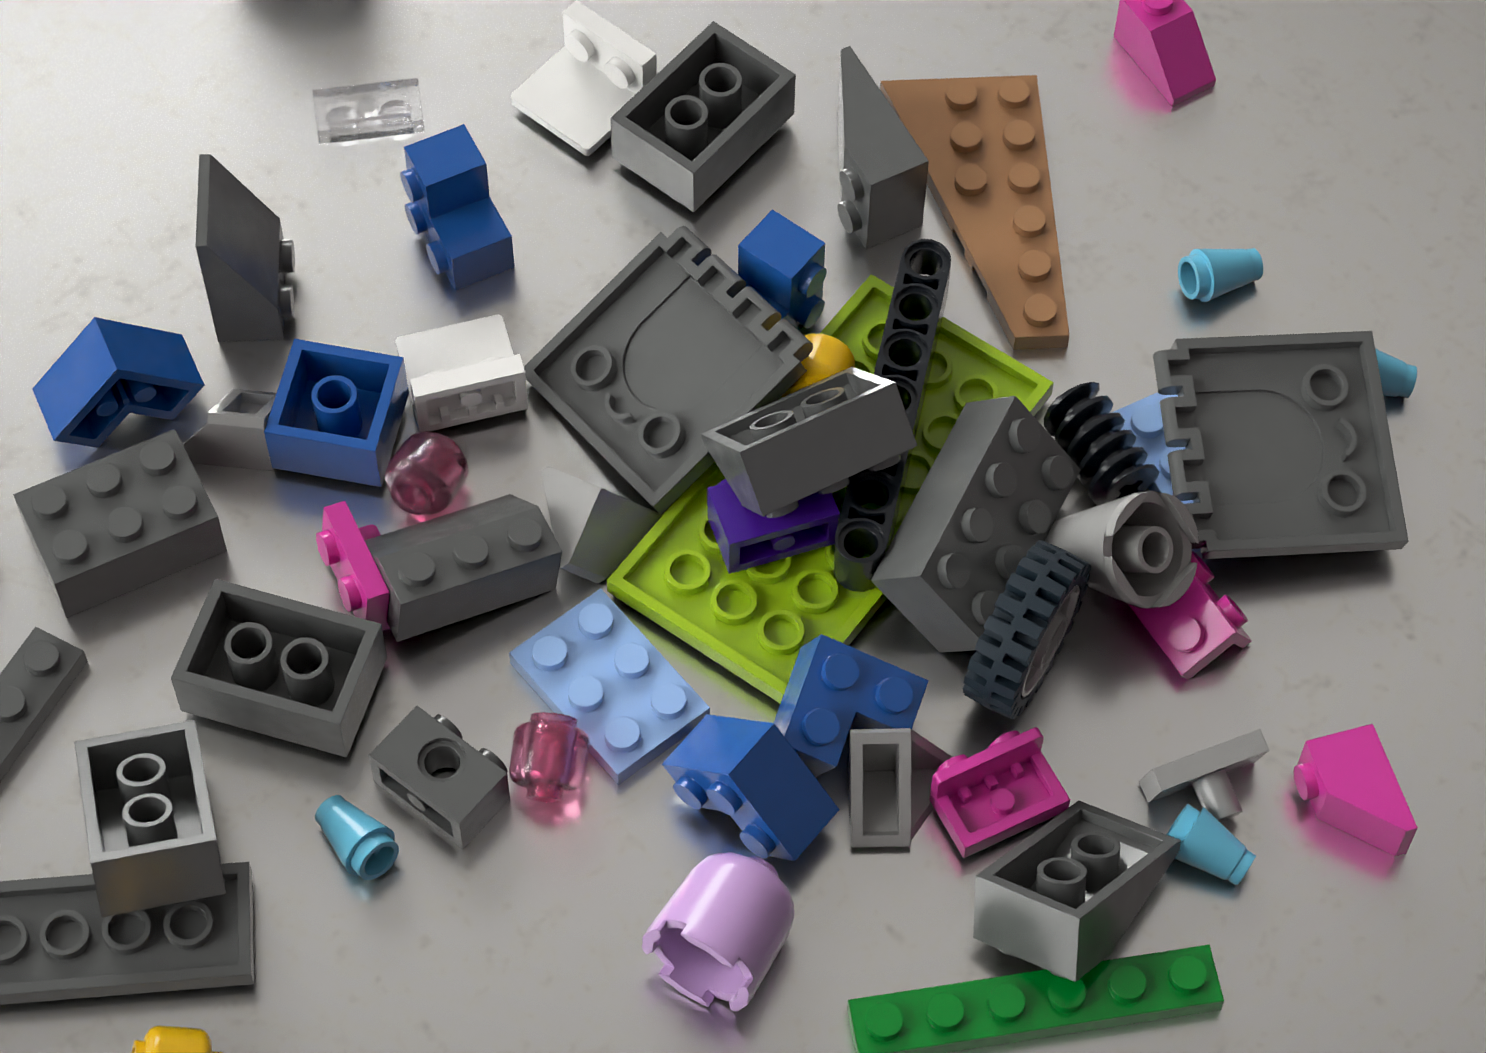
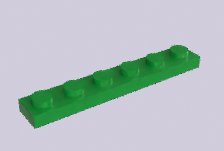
(1037, 1004)

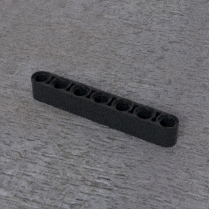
(901, 343)

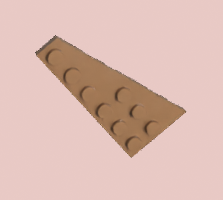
(993, 192)

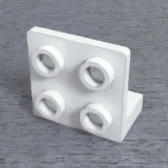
(586, 80)
(462, 373)

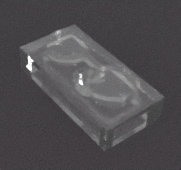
(368, 111)

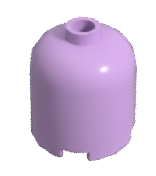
(722, 929)

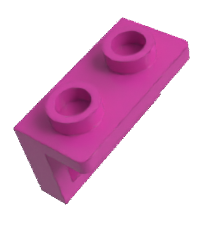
(358, 577)
(1196, 625)
(997, 791)

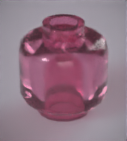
(426, 473)
(549, 756)

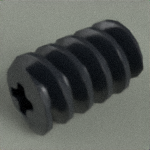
(1097, 445)

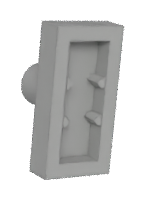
(1207, 774)

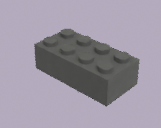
(975, 521)

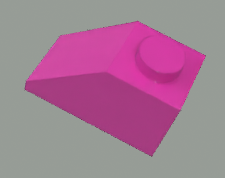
(1165, 46)
(1356, 788)

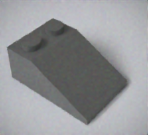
(878, 160)
(241, 258)
(1070, 889)

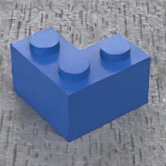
(454, 208)
(785, 268)
(113, 373)
(840, 691)
(756, 780)

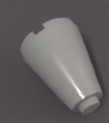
(1134, 547)

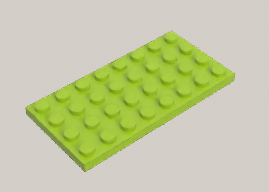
(767, 612)

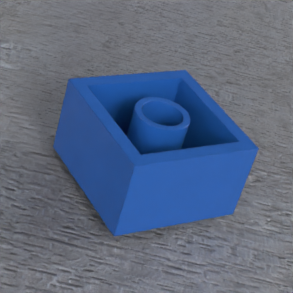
(337, 412)

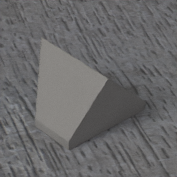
(234, 432)
(593, 524)
(889, 785)

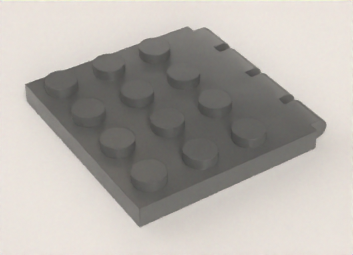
(667, 358)
(1281, 444)

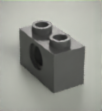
(452, 805)

